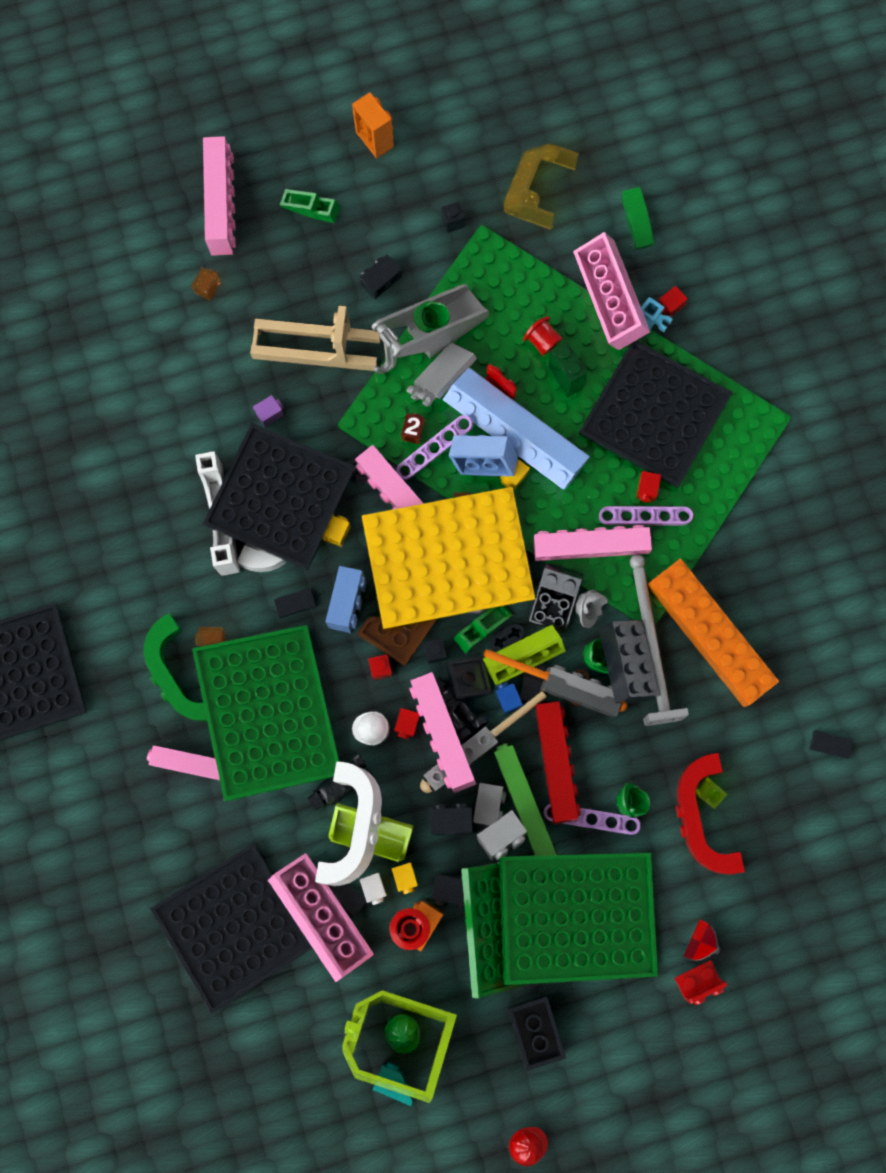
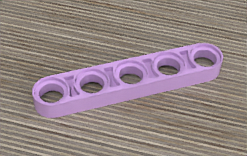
(425, 449)
(654, 512)
(601, 821)

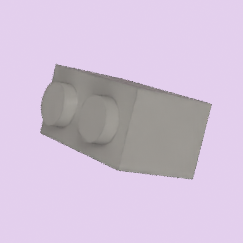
(488, 804)

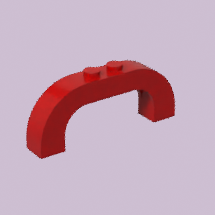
(691, 821)

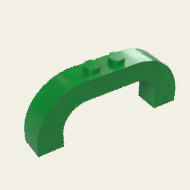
(154, 646)

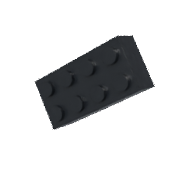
(628, 661)

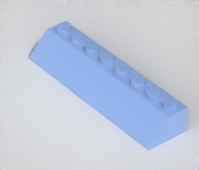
(529, 435)

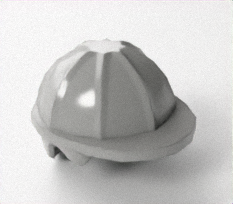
(590, 607)

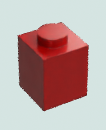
(672, 302)
(648, 486)
(380, 667)
(407, 723)

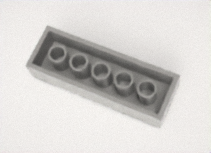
(502, 835)

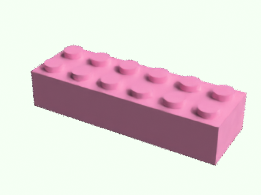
(218, 196)
(611, 291)
(320, 917)

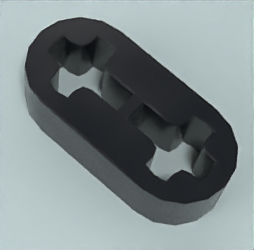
(504, 634)

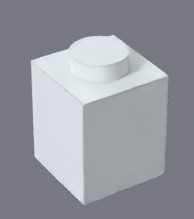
(373, 888)

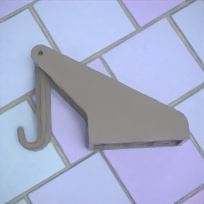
(464, 315)

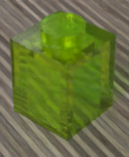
(711, 792)

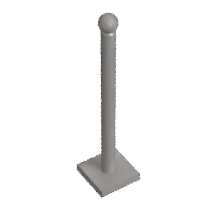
(664, 715)

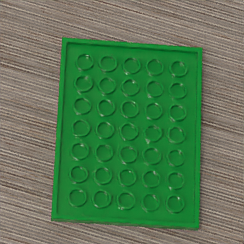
(266, 712)
(577, 918)

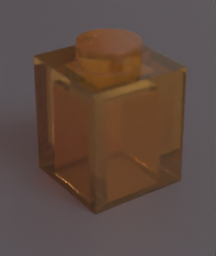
(206, 283)
(209, 636)

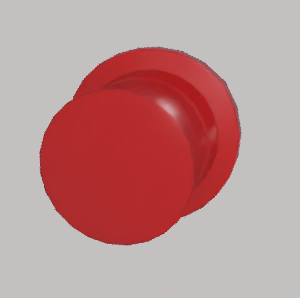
(543, 336)
(409, 929)

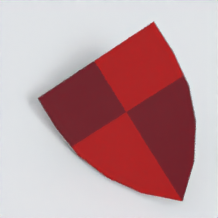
(703, 942)

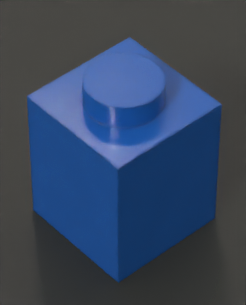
(508, 697)

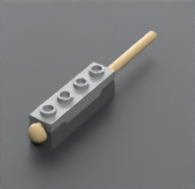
(478, 745)

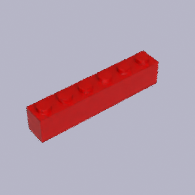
(556, 763)

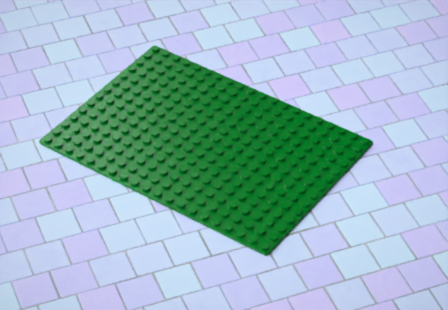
(518, 294)

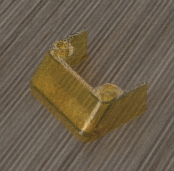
(523, 202)

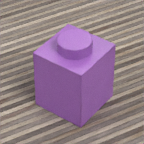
(269, 410)

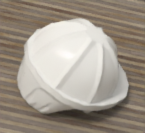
(371, 728)

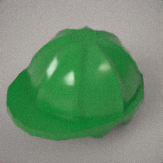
(431, 316)
(594, 656)
(632, 801)
(402, 1033)

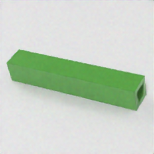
(524, 801)

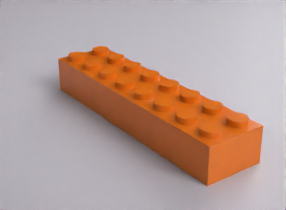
(712, 633)

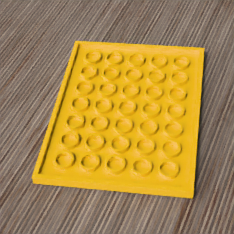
(448, 557)

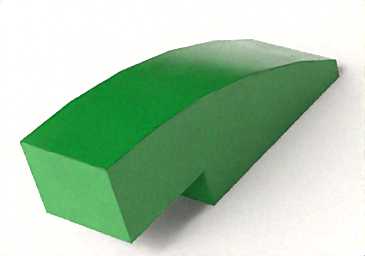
(310, 205)
(637, 218)
(482, 627)

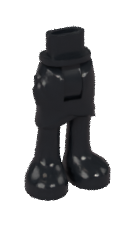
(452, 706)
(330, 792)

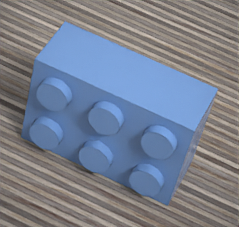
(483, 455)
(346, 599)

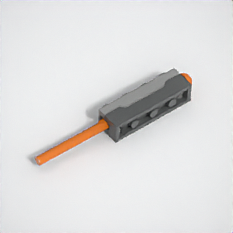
(568, 686)

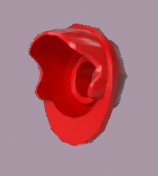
(528, 1145)

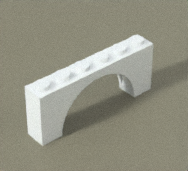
(224, 548)

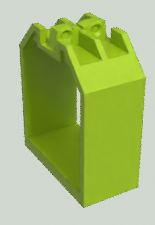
(354, 1027)

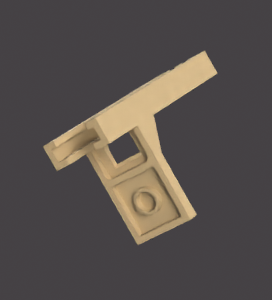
(338, 334)

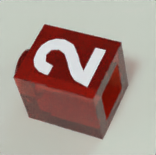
(413, 428)

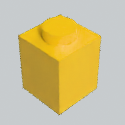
(521, 472)
(337, 530)
(405, 878)

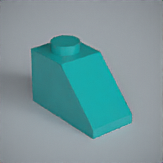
(392, 1072)

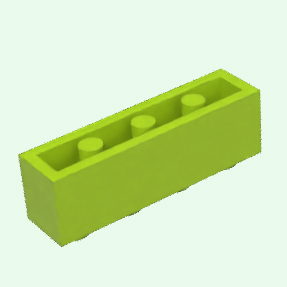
(530, 651)

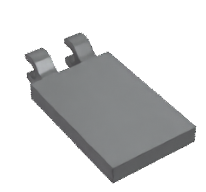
(441, 374)

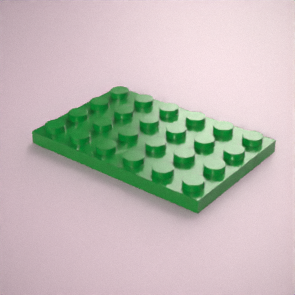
(484, 929)

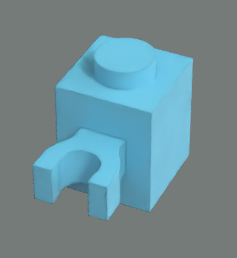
(653, 314)

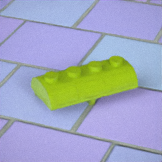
(392, 834)

